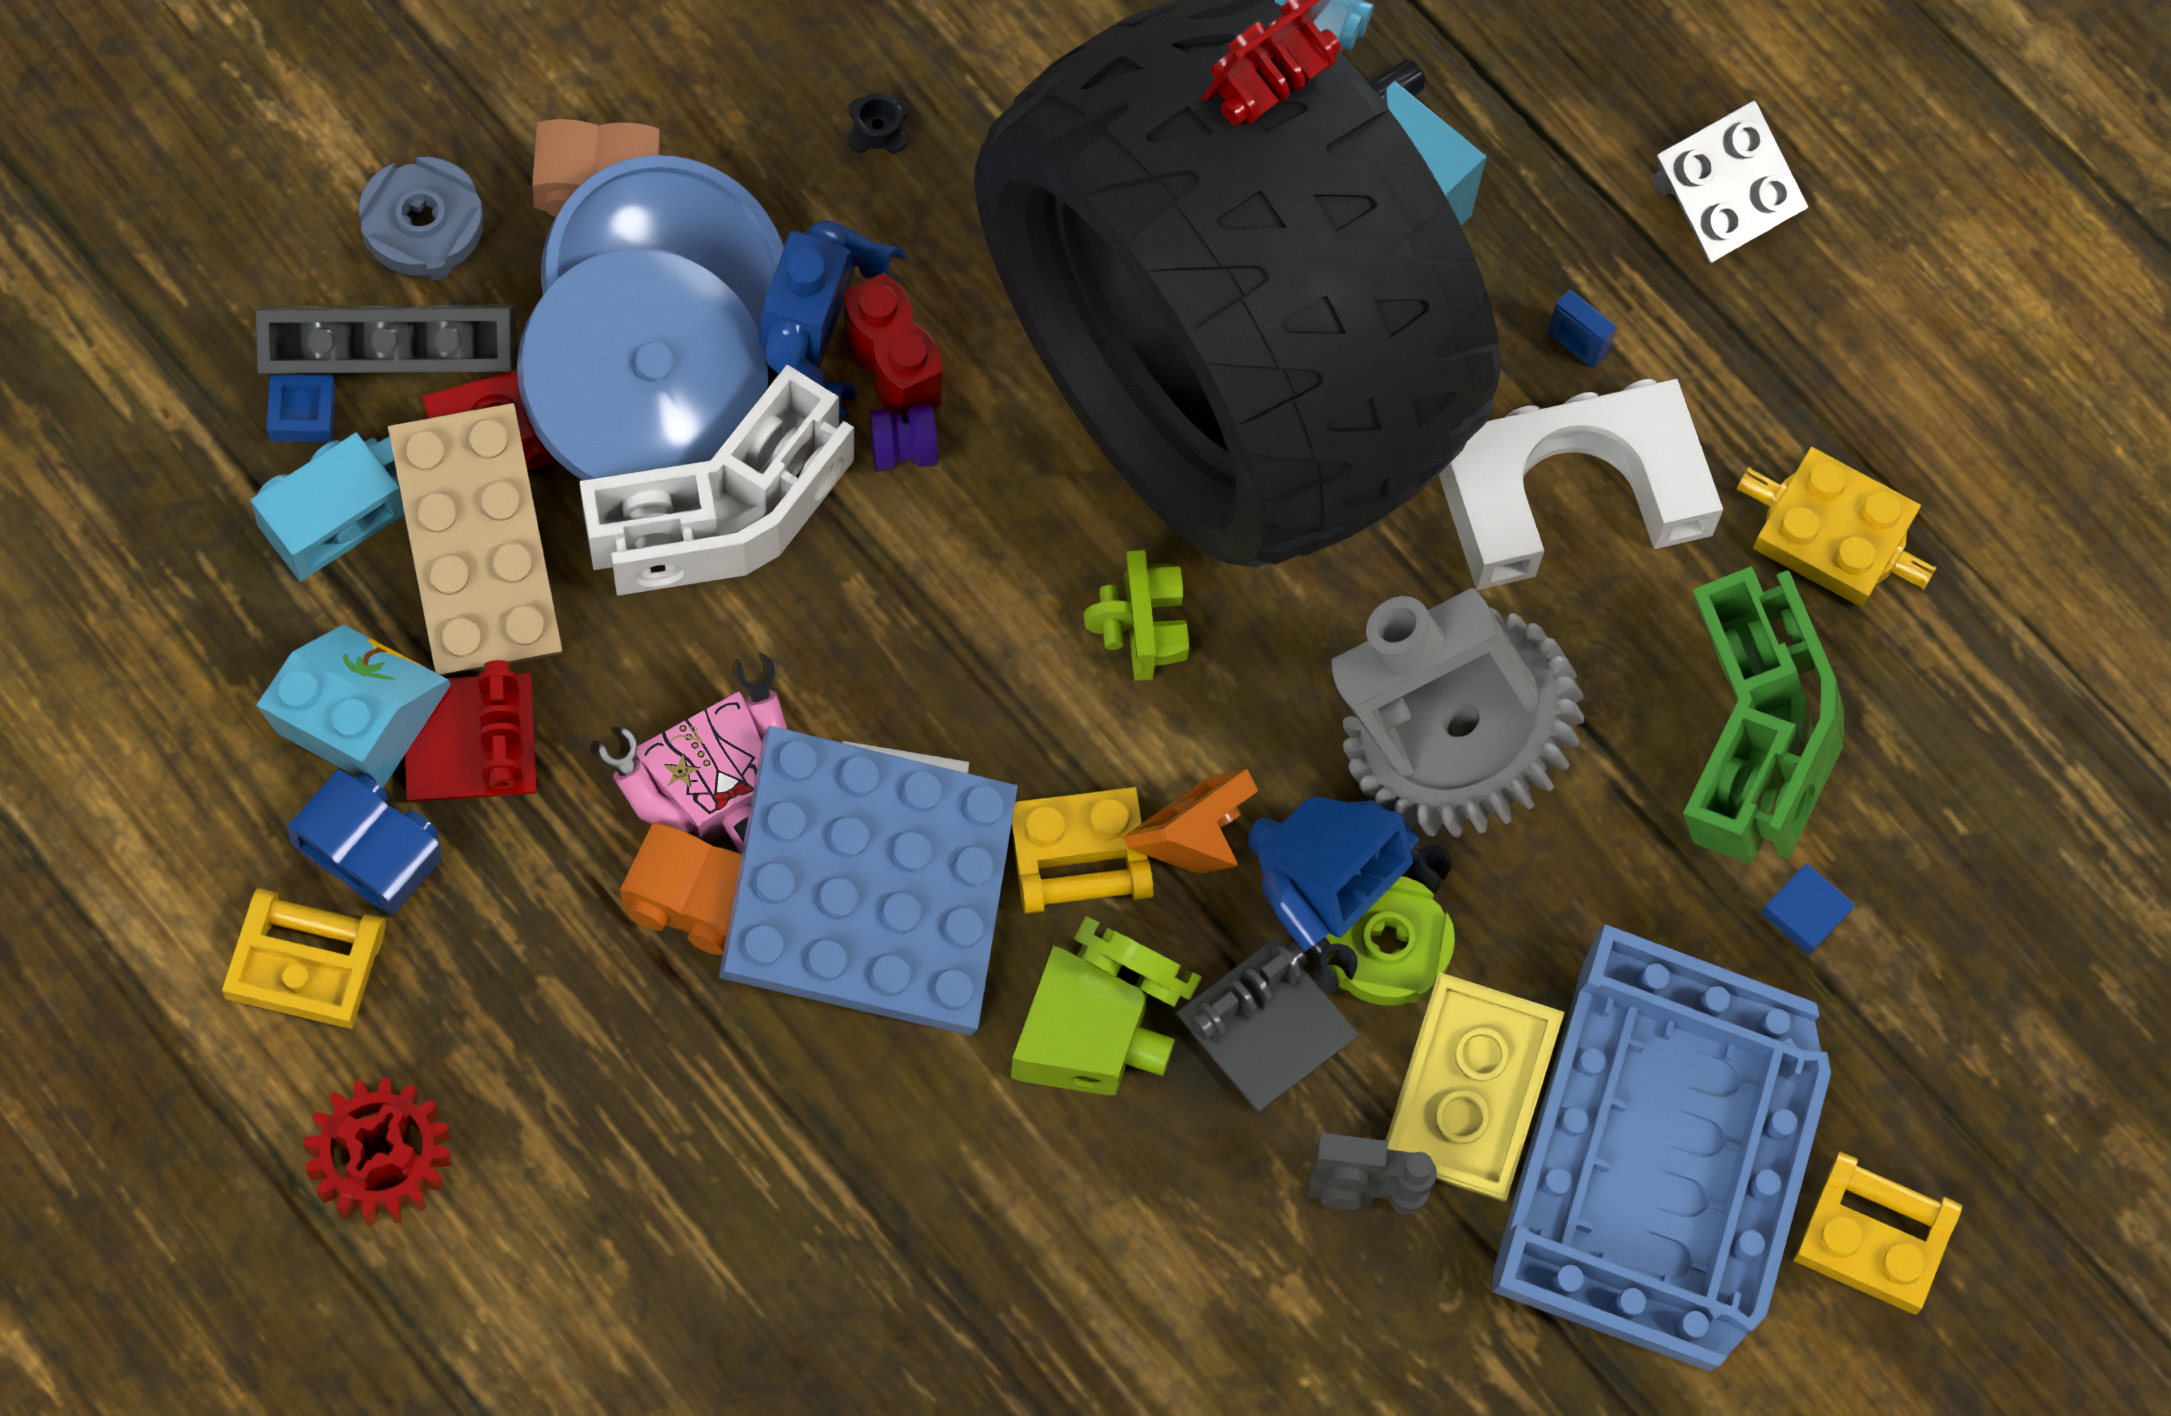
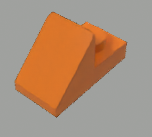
(1189, 827)

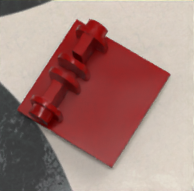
(1271, 61)
(476, 740)

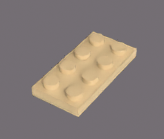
(475, 539)

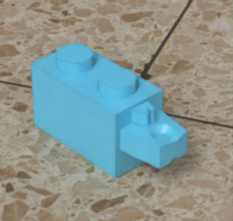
(330, 503)

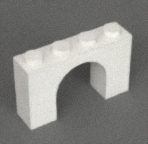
(1636, 430)

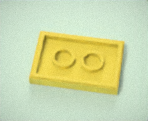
(1474, 1083)

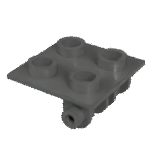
(1267, 1023)

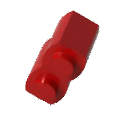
(891, 345)

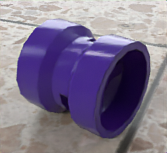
(903, 437)

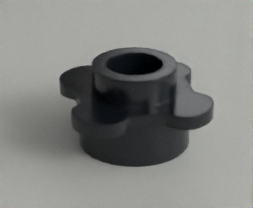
(877, 109)

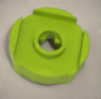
(1155, 970)
(1410, 971)

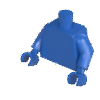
(810, 294)

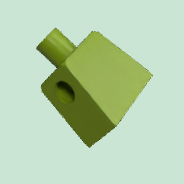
(1086, 1030)

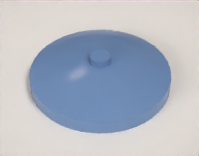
(672, 209)
(638, 364)

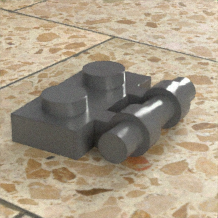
(1358, 1169)

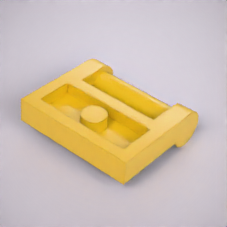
(1078, 832)
(298, 976)
(1868, 1251)

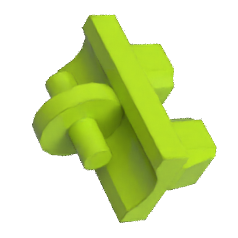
(1149, 641)

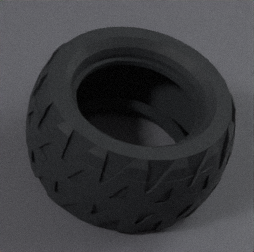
(1245, 312)

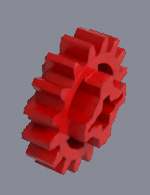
(355, 1136)

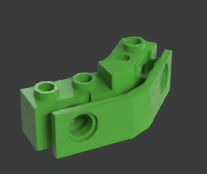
(1768, 740)

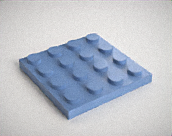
(869, 881)

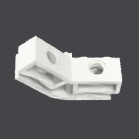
(727, 511)

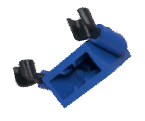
(1332, 866)

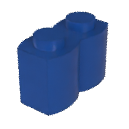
(366, 841)

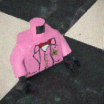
(703, 768)

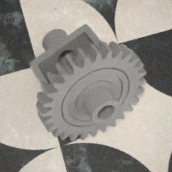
(1455, 711)

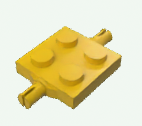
(1836, 527)

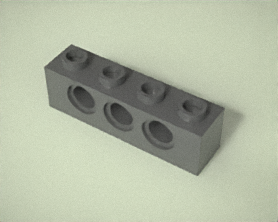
(386, 338)

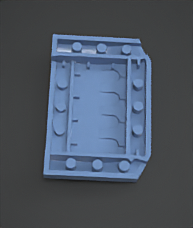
(1666, 1152)

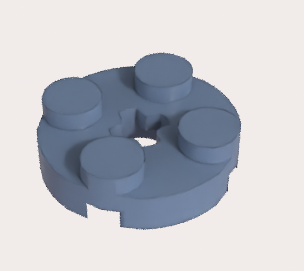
(427, 249)

